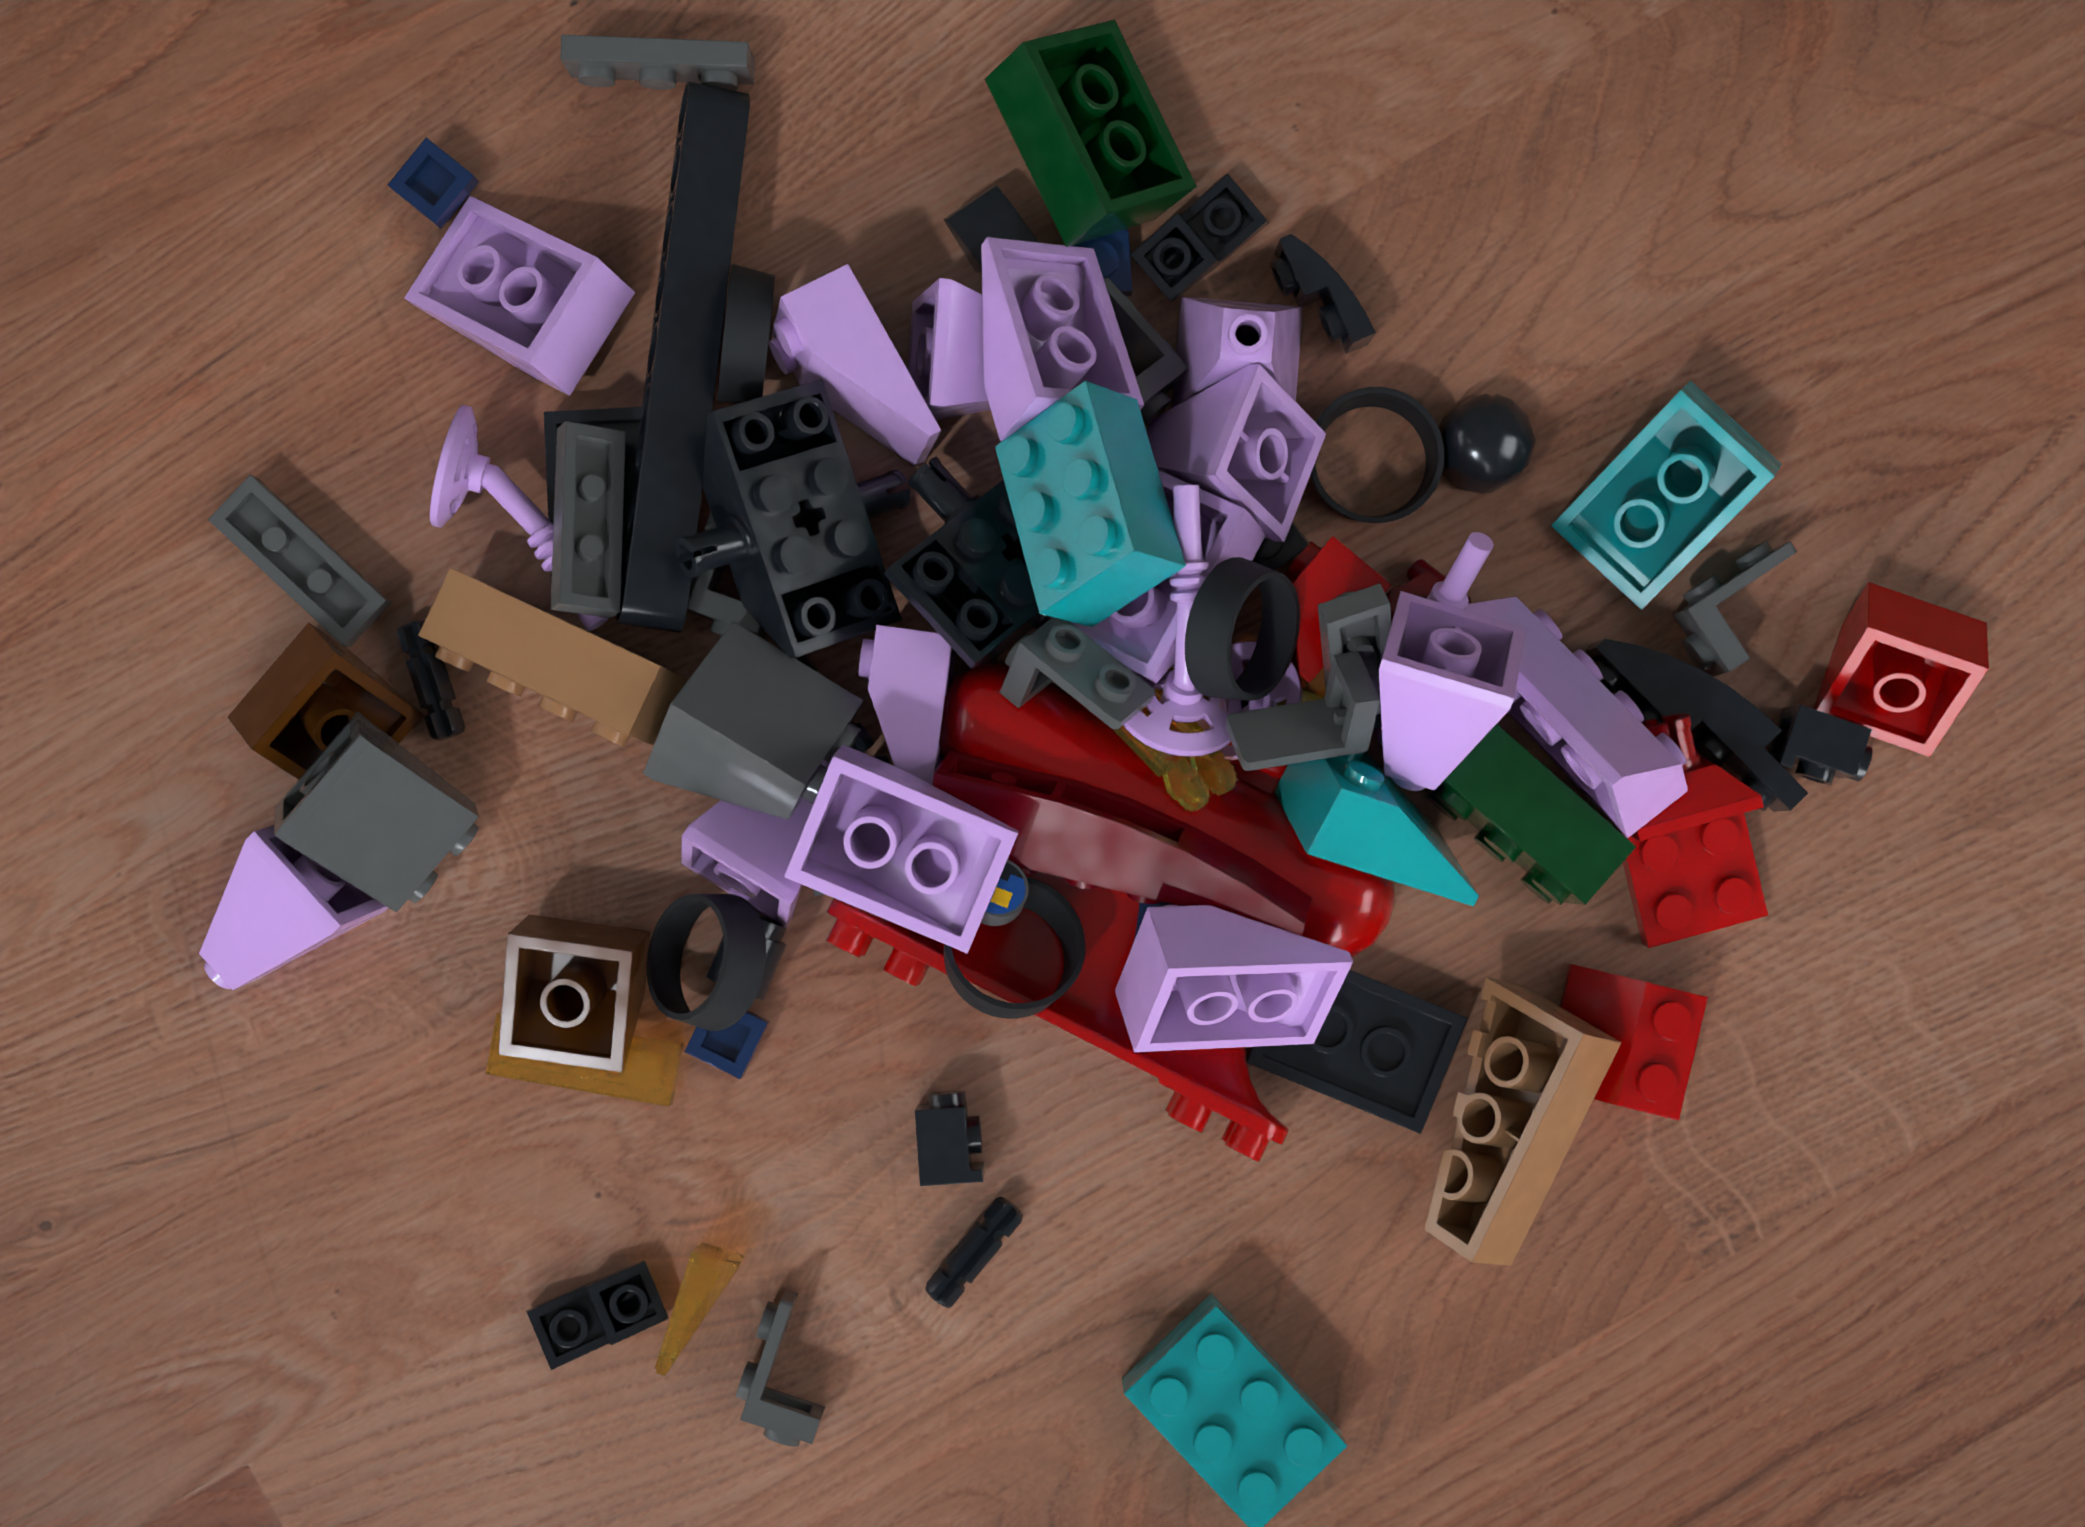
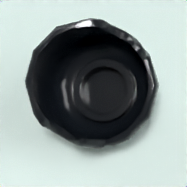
(1486, 443)

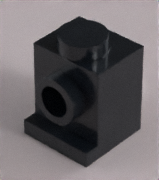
(1821, 745)
(947, 1140)

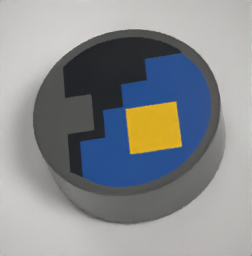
(1007, 897)

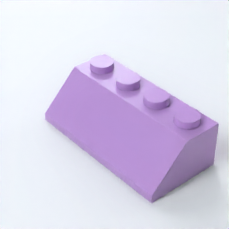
(1586, 727)

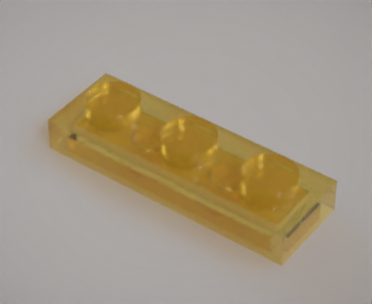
(647, 1077)

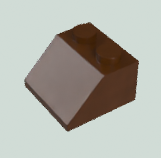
(311, 698)
(572, 992)

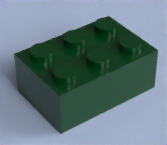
(1089, 131)
(1532, 820)

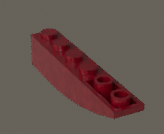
(1119, 843)

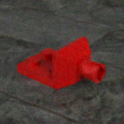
(1696, 856)

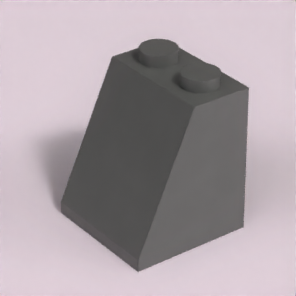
(753, 727)
(375, 815)

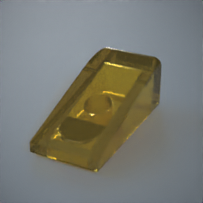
(703, 1282)

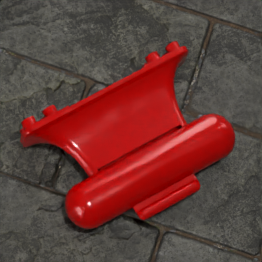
(1026, 957)

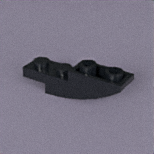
(1726, 723)

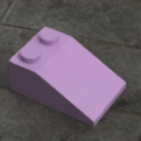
(521, 294)
(1046, 329)
(836, 336)
(1145, 629)
(908, 690)
(901, 849)
(1224, 982)

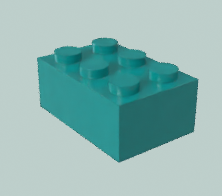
(1089, 505)
(1233, 1413)

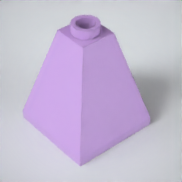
(1228, 335)
(948, 349)
(1243, 445)
(1442, 687)
(748, 854)
(278, 911)

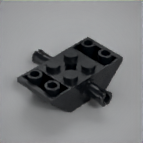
(794, 521)
(970, 571)

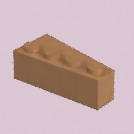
(550, 657)
(1516, 1120)

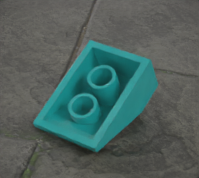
(1667, 495)
(1364, 821)

